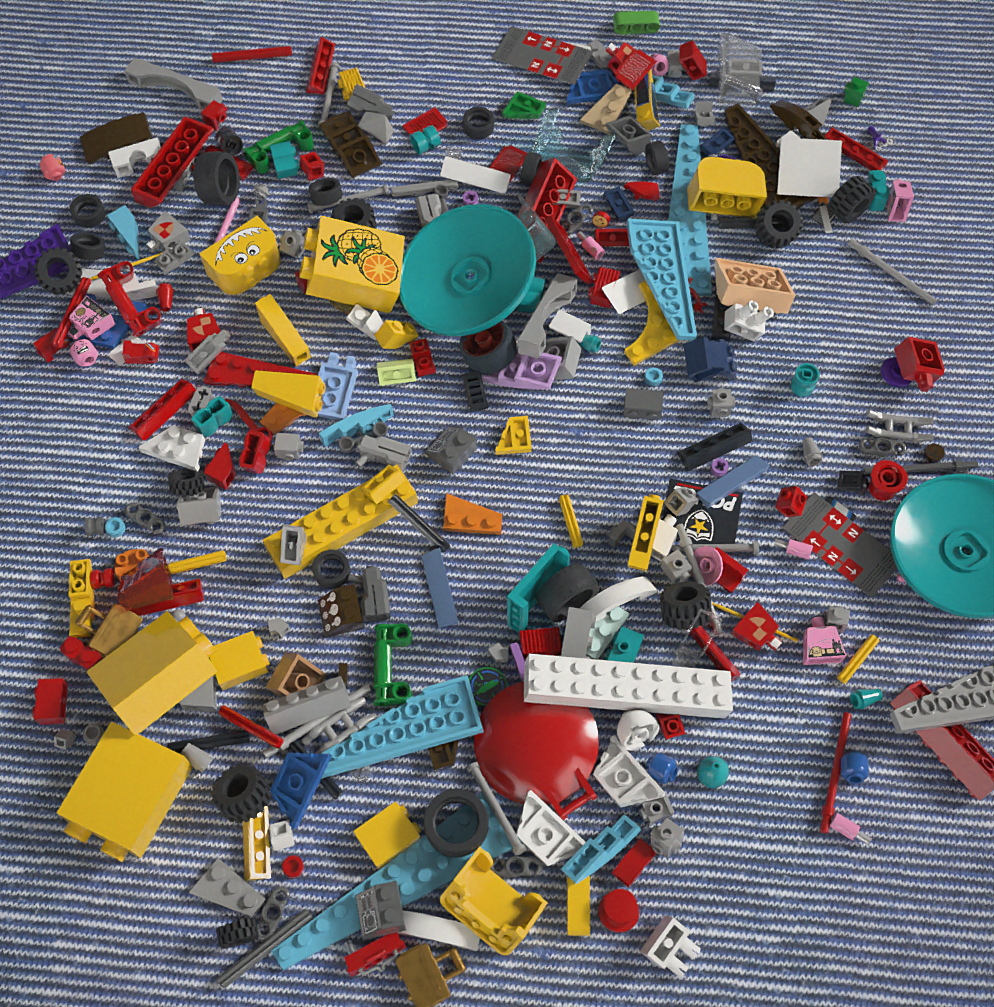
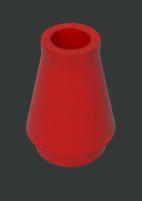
(165, 296)

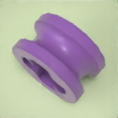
(470, 194)
(719, 461)

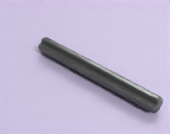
(264, 948)

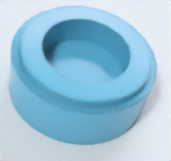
(653, 376)
(115, 527)

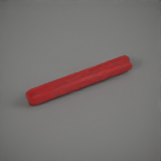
(251, 727)

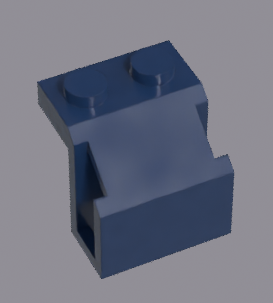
(709, 359)

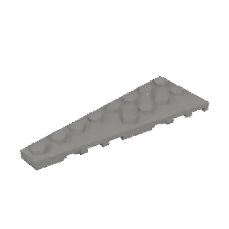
(958, 703)

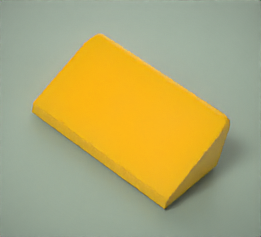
(383, 484)

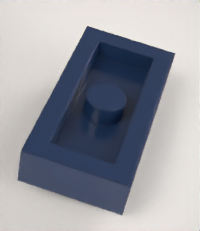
(717, 142)
(618, 204)

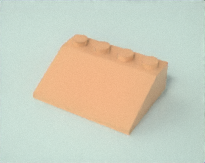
(745, 282)

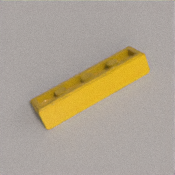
(256, 847)

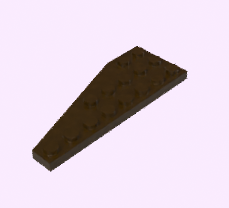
(758, 148)

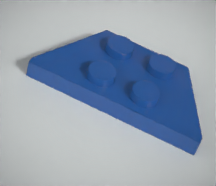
(591, 86)
(298, 782)

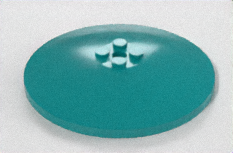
(452, 247)
(928, 541)

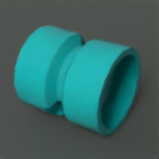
(424, 140)
(805, 379)

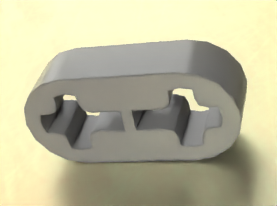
(197, 401)

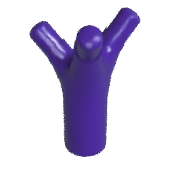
(876, 137)

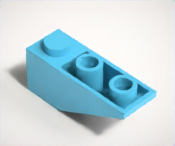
(127, 229)

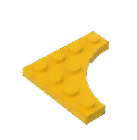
(656, 334)

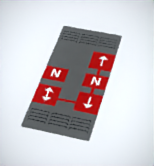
(542, 55)
(843, 544)

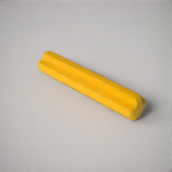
(571, 521)
(197, 562)
(858, 659)

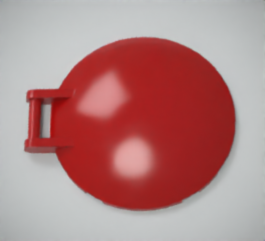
(537, 749)

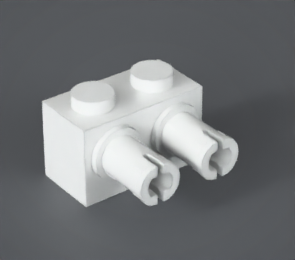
(746, 320)
(665, 942)

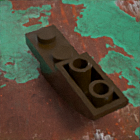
(799, 118)

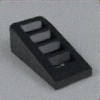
(470, 380)

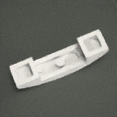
(618, 595)
(439, 930)

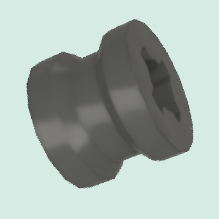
(94, 526)

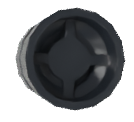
(229, 141)

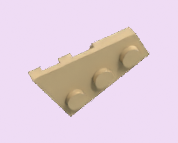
(607, 108)

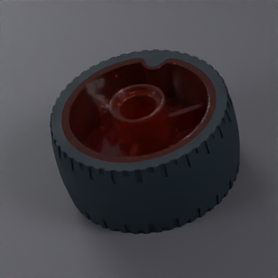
(489, 349)

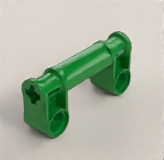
(258, 152)
(387, 637)

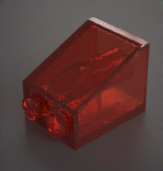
(146, 583)

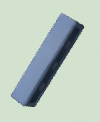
(732, 481)
(439, 588)

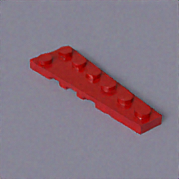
(238, 370)

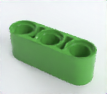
(636, 22)

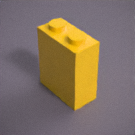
(239, 660)
(387, 834)

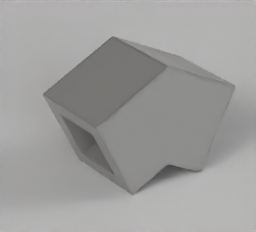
(278, 627)
(498, 653)
(64, 739)

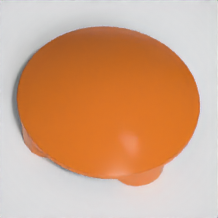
(128, 560)

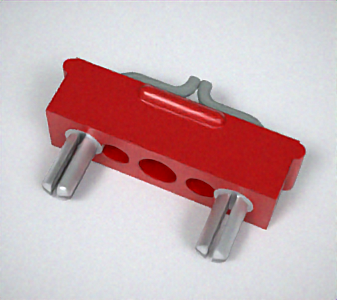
(373, 954)

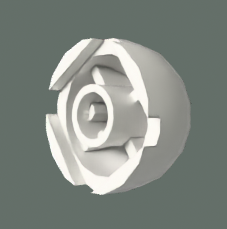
(636, 728)

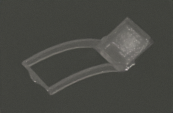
(687, 657)

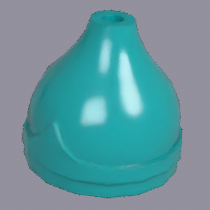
(713, 772)

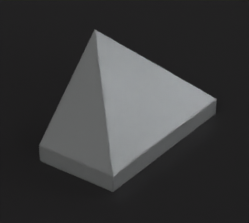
(819, 109)
(377, 126)

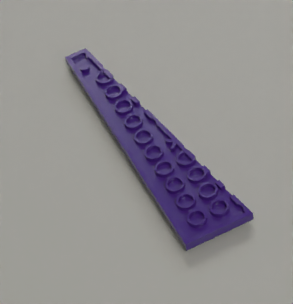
(18, 267)

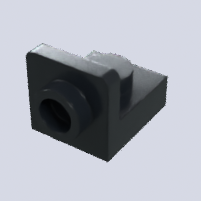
(853, 481)

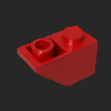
(221, 468)

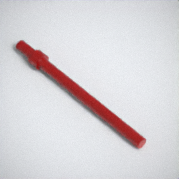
(828, 809)

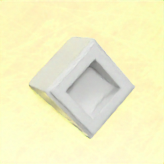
(281, 835)

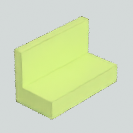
(396, 372)

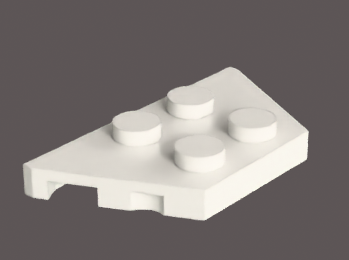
(176, 446)
(625, 777)
(546, 832)

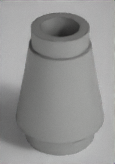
(811, 452)
(198, 758)

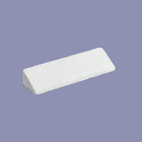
(475, 175)

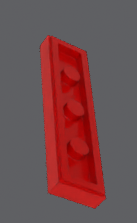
(857, 151)

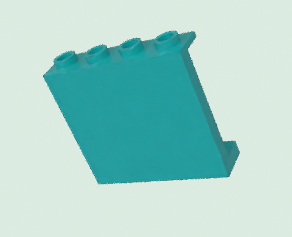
(523, 597)

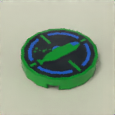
(486, 684)

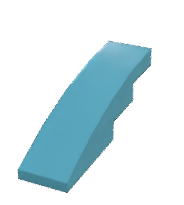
(671, 94)
(357, 422)
(601, 850)

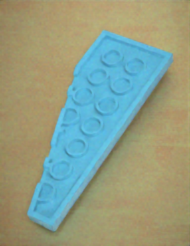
(661, 259)
(429, 719)

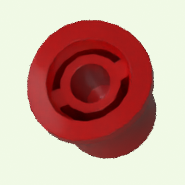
(887, 480)
(618, 911)

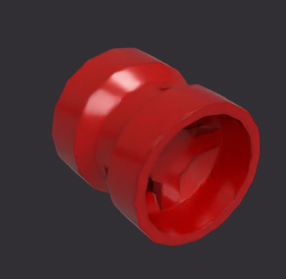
(102, 578)

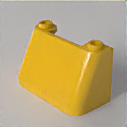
(491, 905)

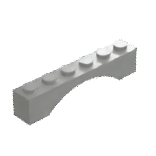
(146, 74)
(533, 338)

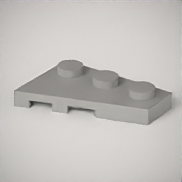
(228, 889)

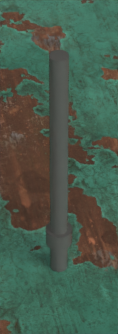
(956, 465)

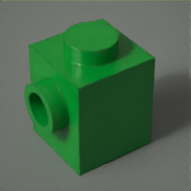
(855, 91)

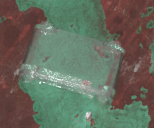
(738, 71)

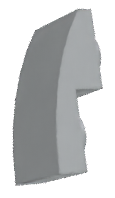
(177, 256)

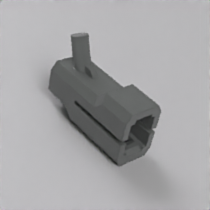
(367, 101)
(371, 583)

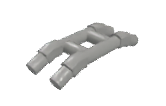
(908, 423)
(343, 715)

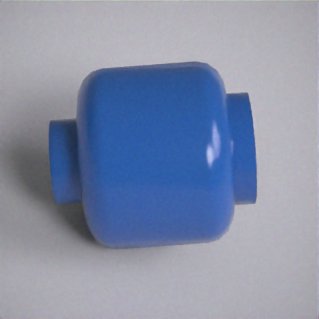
(854, 767)
(662, 768)

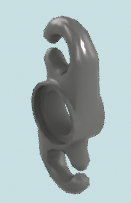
(577, 213)
(874, 450)
(154, 519)
(525, 861)
(272, 902)

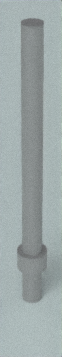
(864, 251)
(686, 544)
(308, 726)

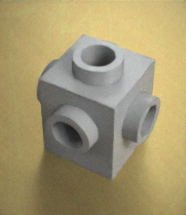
(292, 243)
(720, 402)
(666, 838)

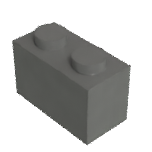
(643, 404)

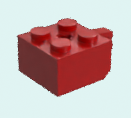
(919, 362)

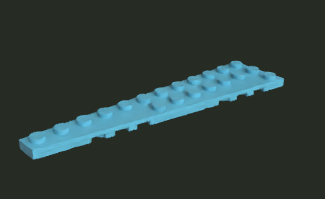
(691, 223)
(417, 872)

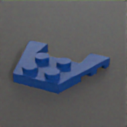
(115, 334)

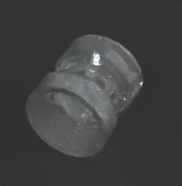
(453, 152)

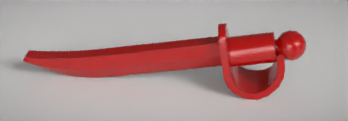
(246, 418)

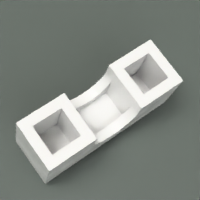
(124, 158)

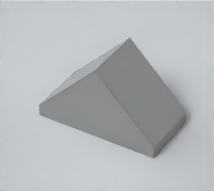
(292, 544)

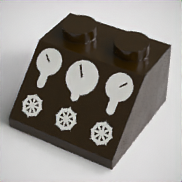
(340, 611)

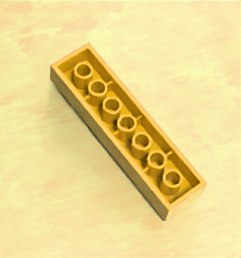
(339, 524)

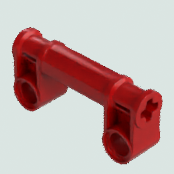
(124, 303)

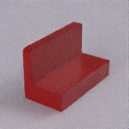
(732, 572)

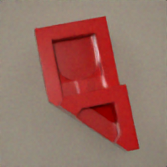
(645, 190)

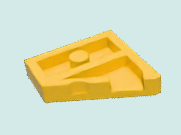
(515, 437)

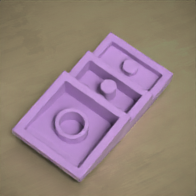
(527, 372)

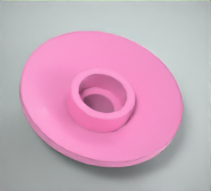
(708, 555)

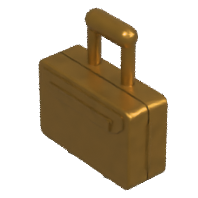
(113, 631)
(423, 975)

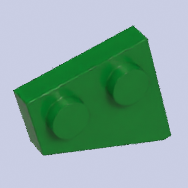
(524, 107)

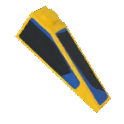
(646, 103)

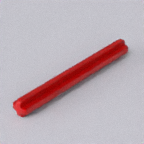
(252, 54)
(65, 323)

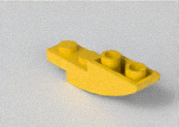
(81, 595)

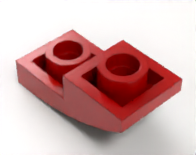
(422, 357)
(670, 725)
(634, 862)

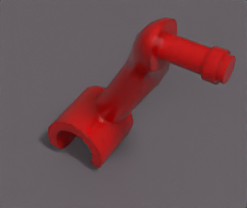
(698, 305)

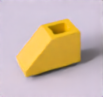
(395, 334)

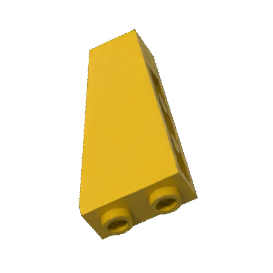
(282, 330)
(291, 390)
(645, 532)

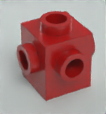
(791, 501)

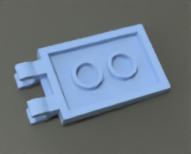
(338, 386)

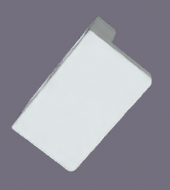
(570, 326)

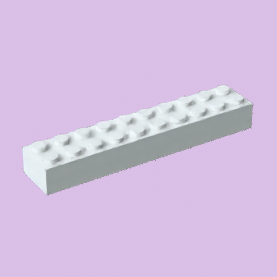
(627, 686)

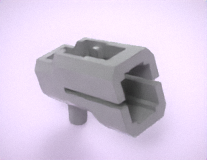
(427, 212)
(383, 451)

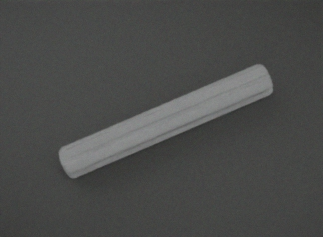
(421, 188)

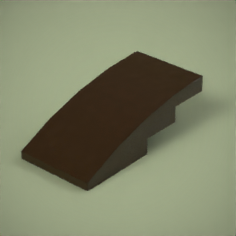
(115, 135)
(350, 144)

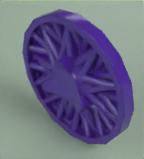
(892, 374)

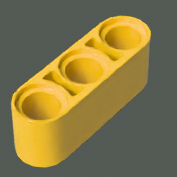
(578, 907)

